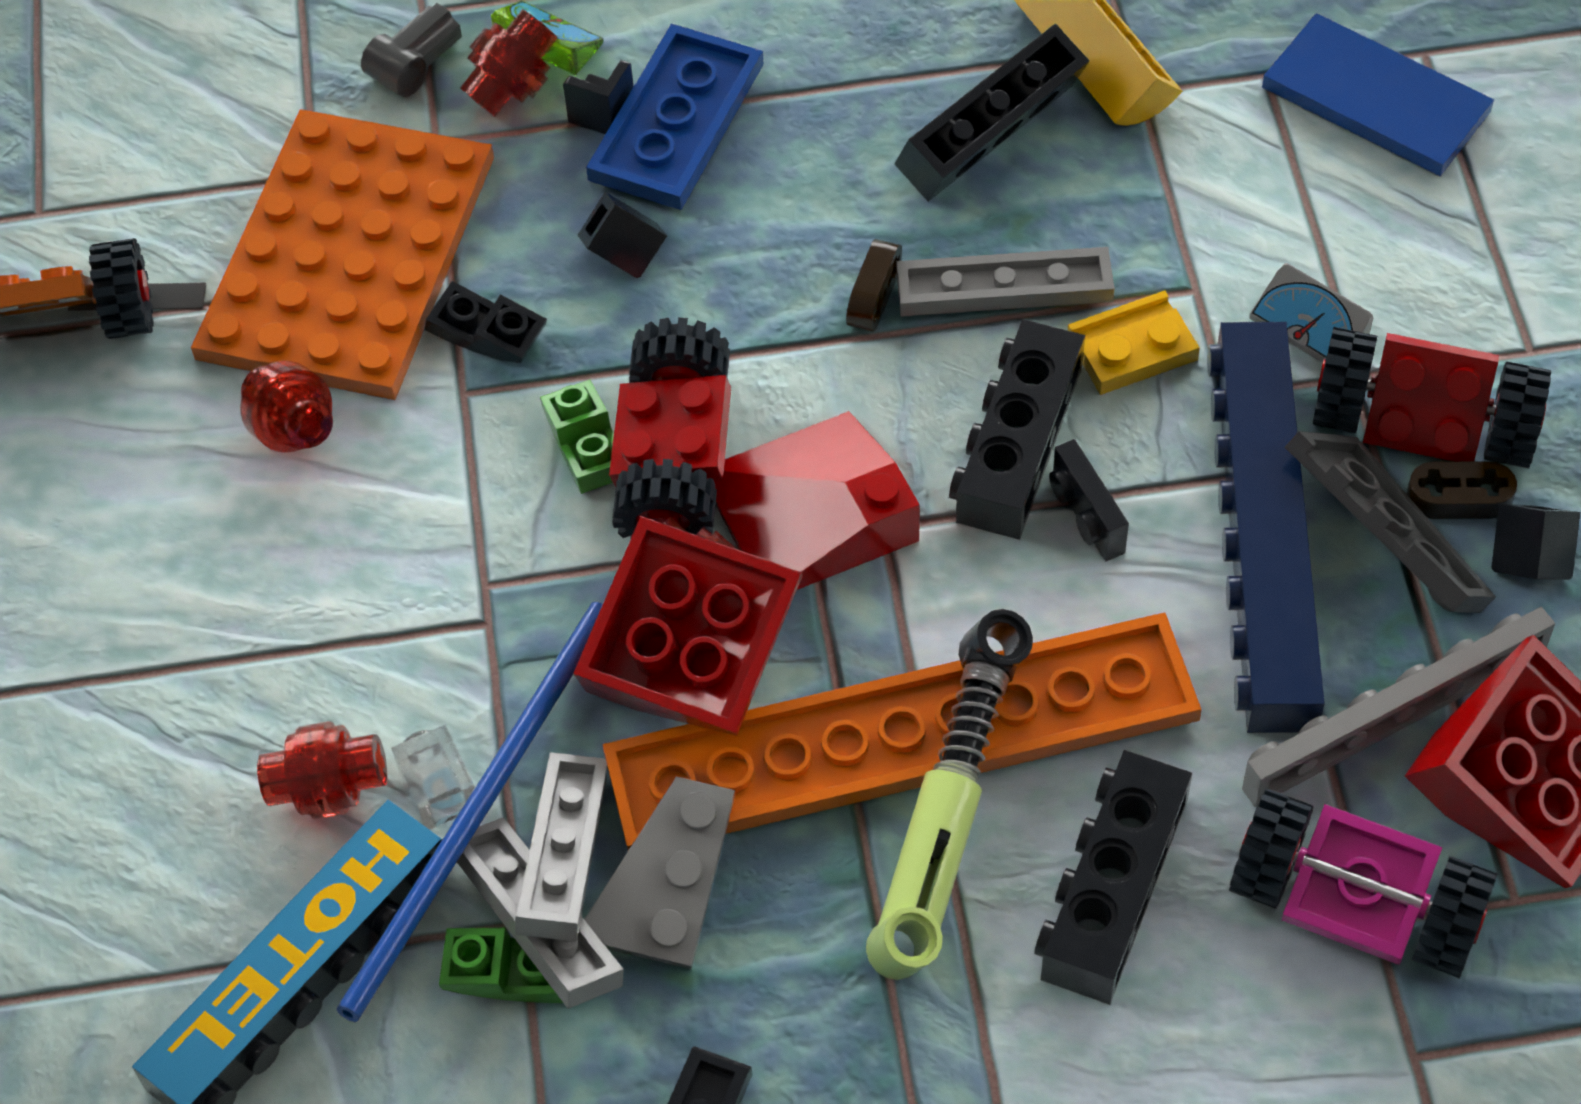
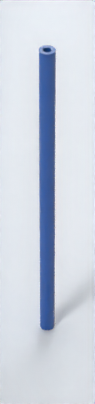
(466, 823)

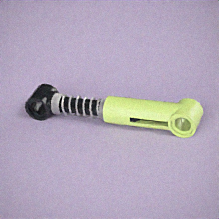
(947, 801)

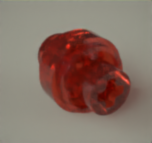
(508, 62)
(286, 406)
(322, 770)

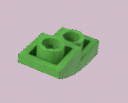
(582, 433)
(491, 966)

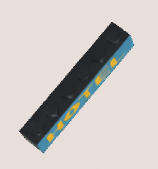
(289, 966)

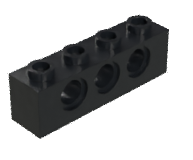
(991, 112)
(1004, 499)
(1095, 960)

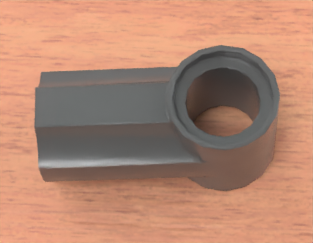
(404, 59)

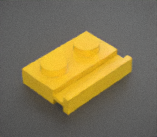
(1135, 342)

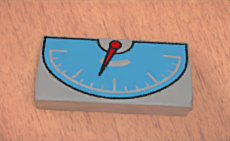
(1309, 311)

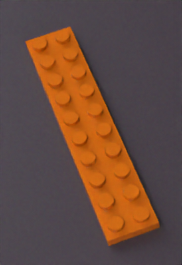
(889, 730)

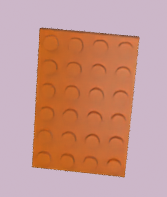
(345, 252)

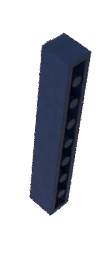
(1267, 529)

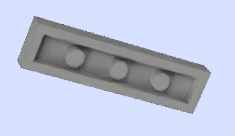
(1004, 281)
(561, 847)
(575, 970)

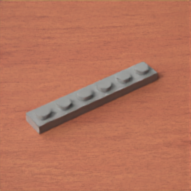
(1378, 715)

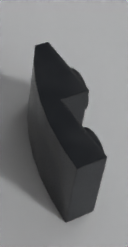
(488, 328)

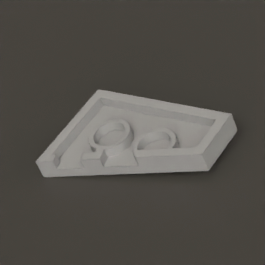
(666, 878)

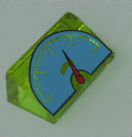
(573, 45)

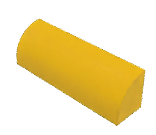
(1120, 68)

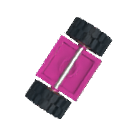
(1362, 883)

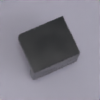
(596, 100)
(622, 235)
(1535, 541)

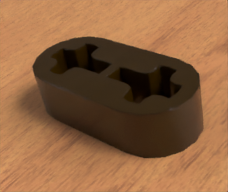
(873, 285)
(1461, 489)

